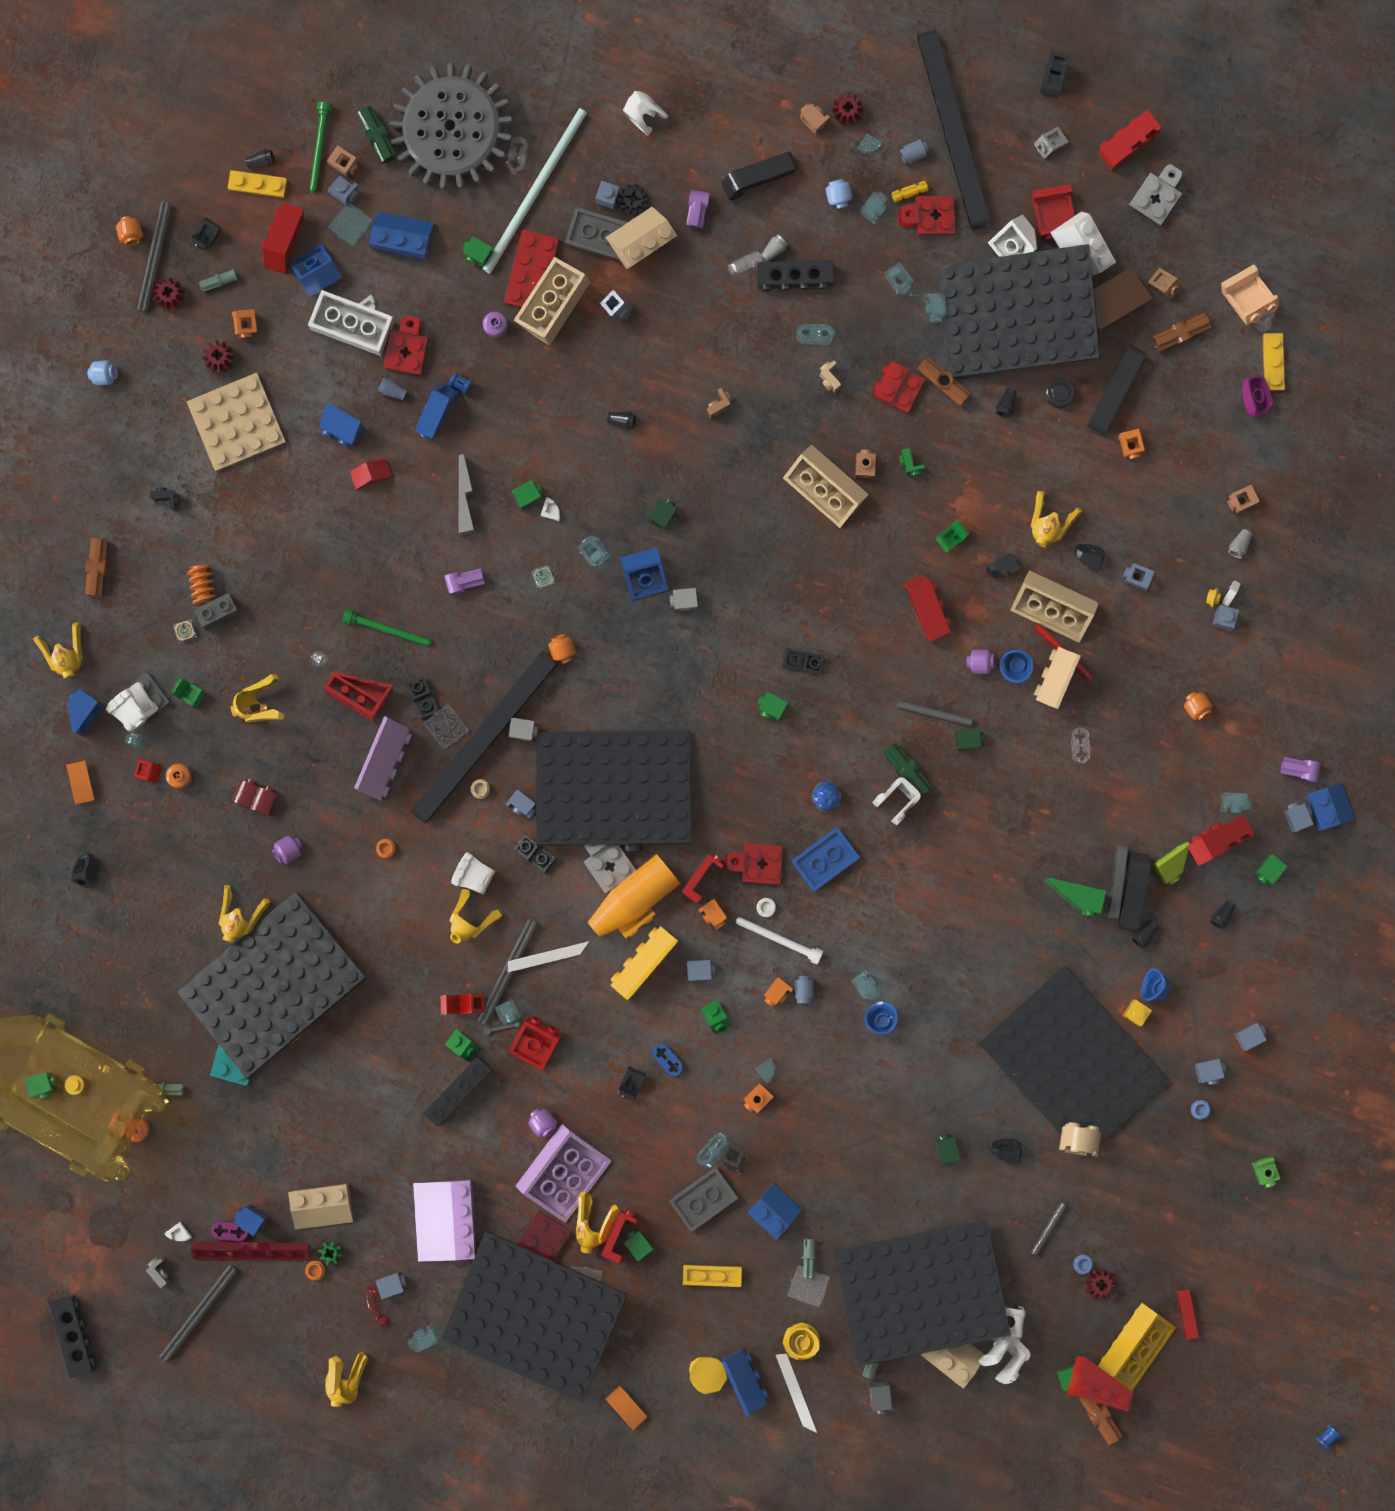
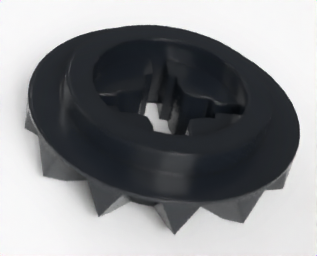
(638, 206)

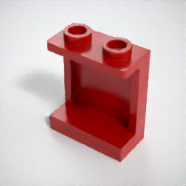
(1052, 209)
(688, 890)
(608, 1251)

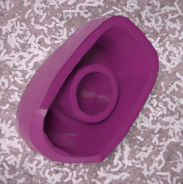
(1256, 396)

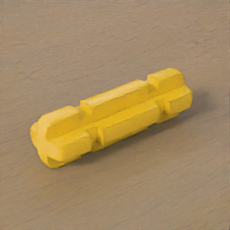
(909, 191)

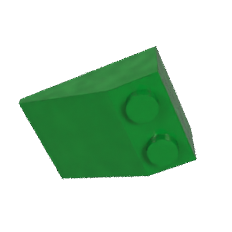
(1081, 897)

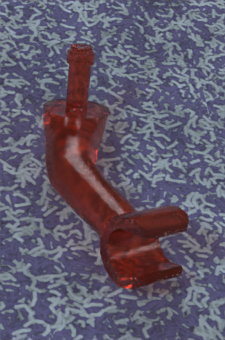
(371, 1293)

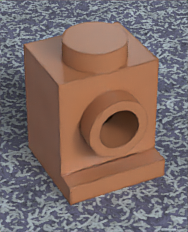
(813, 117)
(338, 157)
(862, 471)
(1247, 494)

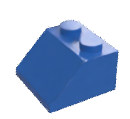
(315, 270)
(341, 426)
(644, 573)
(82, 711)
(1329, 807)
(774, 1211)

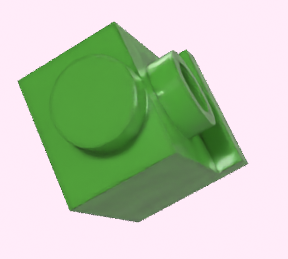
(1261, 1166)

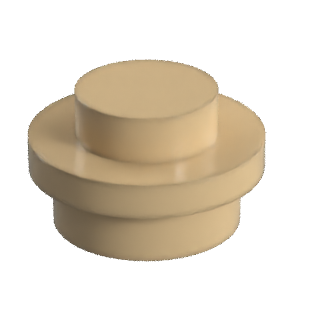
(480, 789)

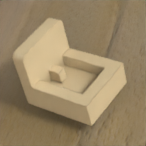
(830, 381)

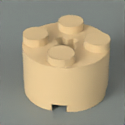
(1080, 1140)

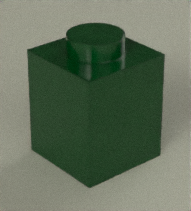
(663, 513)
(969, 739)
(947, 1149)

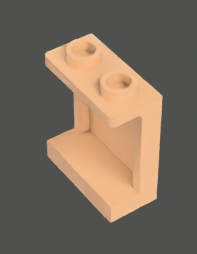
(1249, 295)

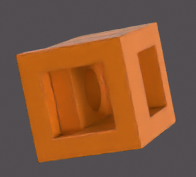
(247, 316)
(1131, 437)
(713, 914)
(777, 992)
(759, 1091)

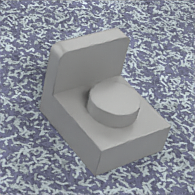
(1050, 142)
(156, 1274)

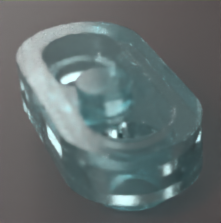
(815, 335)
(713, 1150)

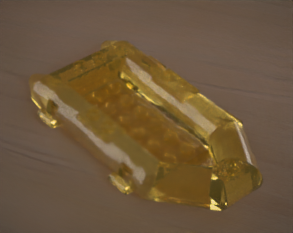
(80, 1127)

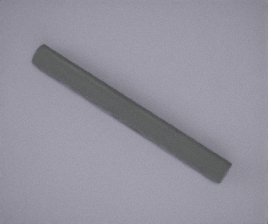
(934, 713)

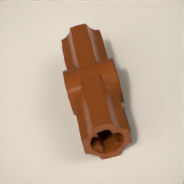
(1181, 332)
(934, 372)
(96, 567)
(1102, 1420)

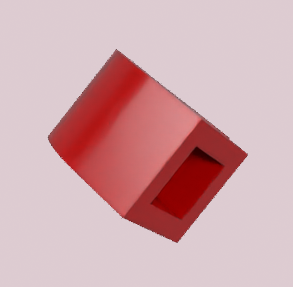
(462, 1004)

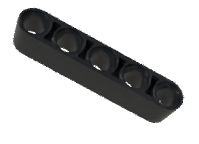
(1116, 389)

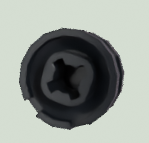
(1059, 393)

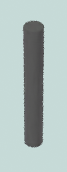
(1048, 1229)

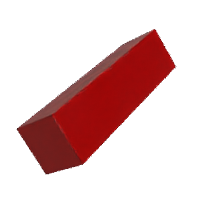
(1187, 1314)

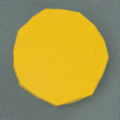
(801, 1341)
(707, 1374)

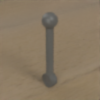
(487, 1030)

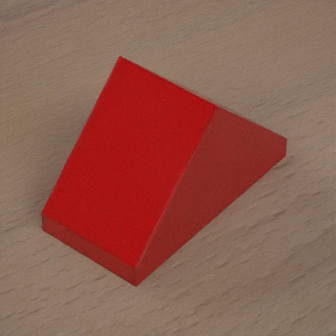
(370, 473)

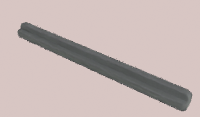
(154, 256)
(505, 975)
(198, 1313)

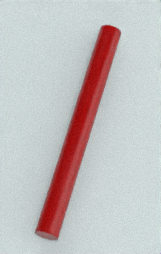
(1055, 644)

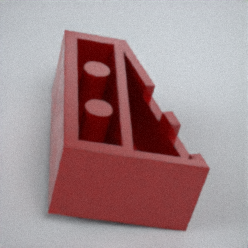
(1129, 140)
(282, 237)
(927, 607)
(358, 694)
(1219, 839)
(1097, 1386)

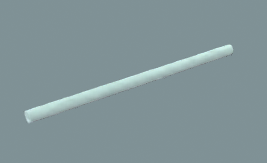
(534, 191)

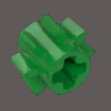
(325, 1250)

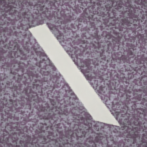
(546, 957)
(795, 1391)

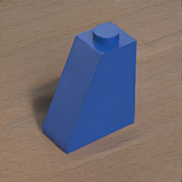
(436, 410)

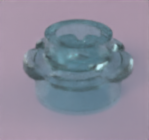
(133, 739)

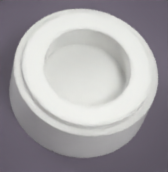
(766, 907)

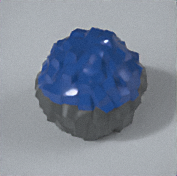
(826, 796)

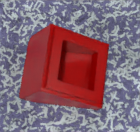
(147, 771)

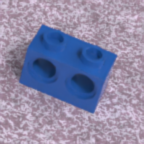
(250, 1219)

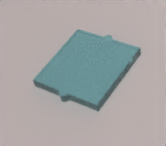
(350, 224)

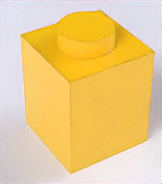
(1137, 1013)

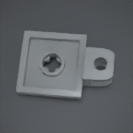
(1162, 186)
(597, 863)

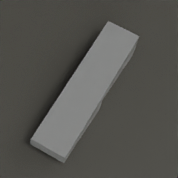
(465, 489)

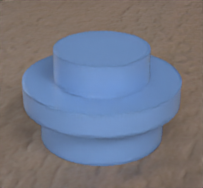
(1200, 1109)
(1083, 1264)

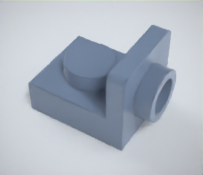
(343, 190)

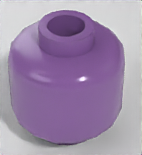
(499, 329)
(981, 661)
(287, 849)
(542, 1123)

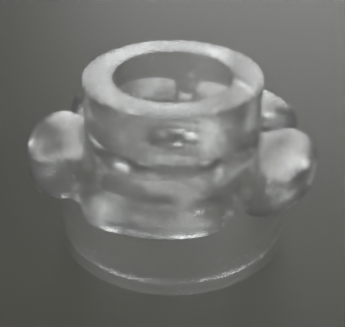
(319, 658)

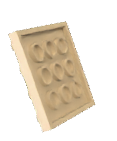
(236, 422)

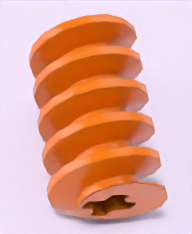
(201, 584)

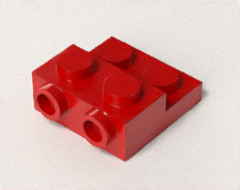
(898, 387)
(535, 1042)

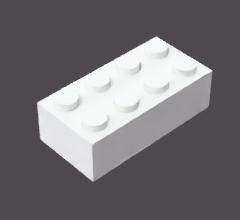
(351, 323)

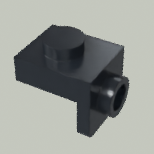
(206, 234)
(163, 494)
(631, 1083)

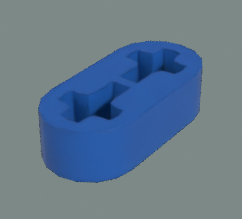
(663, 1062)

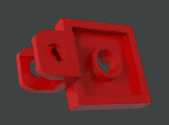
(920, 215)
(408, 338)
(747, 863)

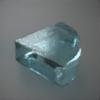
(869, 144)
(766, 1070)

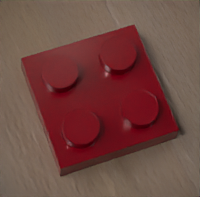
(544, 1236)

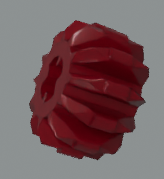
(840, 111)
(176, 293)
(224, 360)
(1095, 1289)

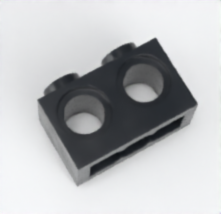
(1054, 74)

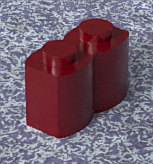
(254, 797)

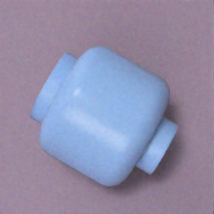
(839, 193)
(102, 372)

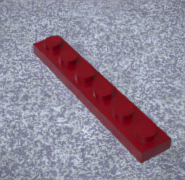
(250, 1251)

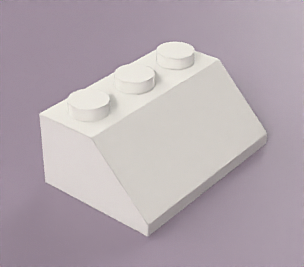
(1083, 231)

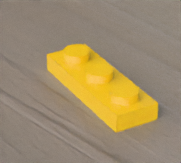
(257, 184)
(1273, 361)
(712, 1275)

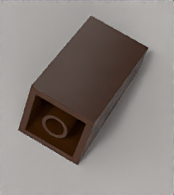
(1119, 299)

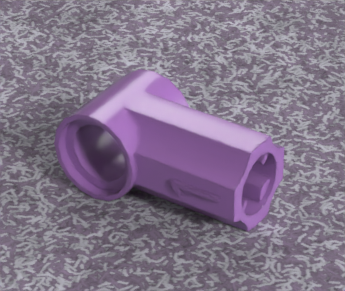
(697, 206)
(459, 582)
(1306, 769)

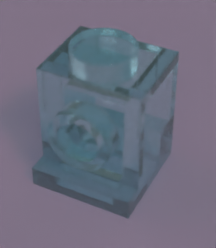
(874, 206)
(898, 272)
(935, 307)
(593, 558)
(1235, 802)
(864, 985)
(508, 1012)
(423, 1339)

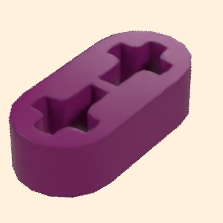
(228, 1236)

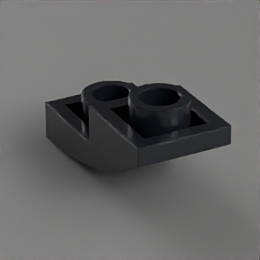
(802, 661)
(422, 697)
(535, 854)

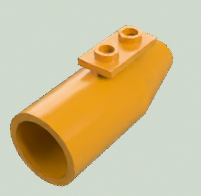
(631, 901)

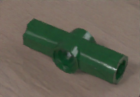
(376, 134)
(907, 768)

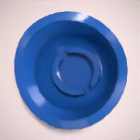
(1016, 666)
(1155, 986)
(881, 1018)

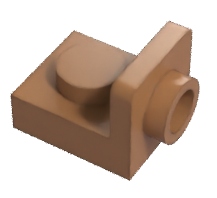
(1165, 283)
(717, 407)

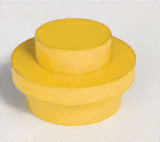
(1213, 597)
(74, 1085)

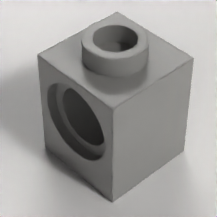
(684, 599)
(522, 729)

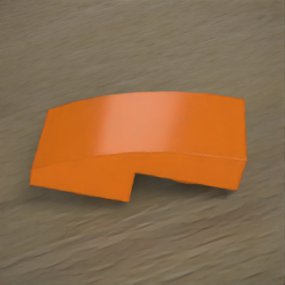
(80, 782)
(626, 1407)

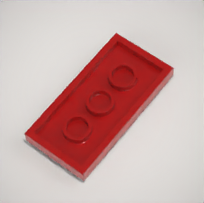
(531, 261)

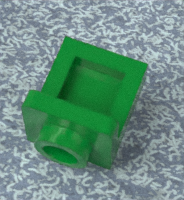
(906, 460)
(952, 536)
(188, 692)
(716, 1017)
(462, 1045)

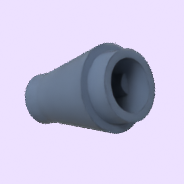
(391, 389)

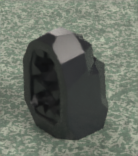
(1090, 555)
(1003, 567)
(84, 870)
(1007, 1150)

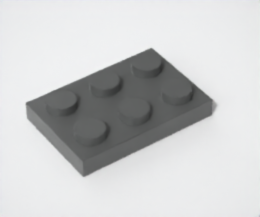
(589, 232)
(703, 1199)

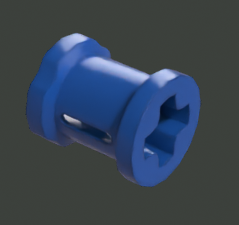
(464, 388)
(1328, 1437)

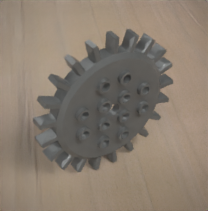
(473, 152)

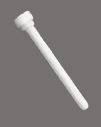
(813, 954)

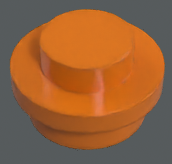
(385, 848)
(315, 1270)

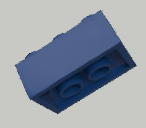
(401, 235)
(745, 1381)

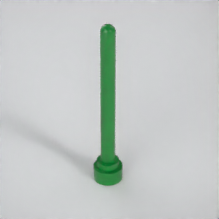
(324, 110)
(351, 617)

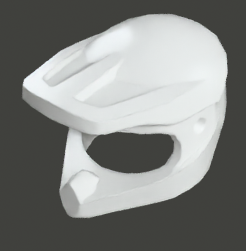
(639, 104)

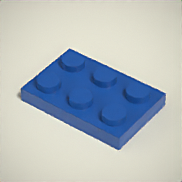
(825, 859)

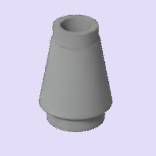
(774, 248)
(1240, 544)

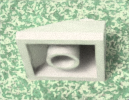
(1014, 238)

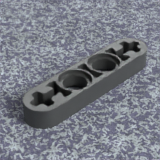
(1117, 881)

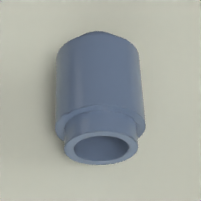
(914, 151)
(804, 989)

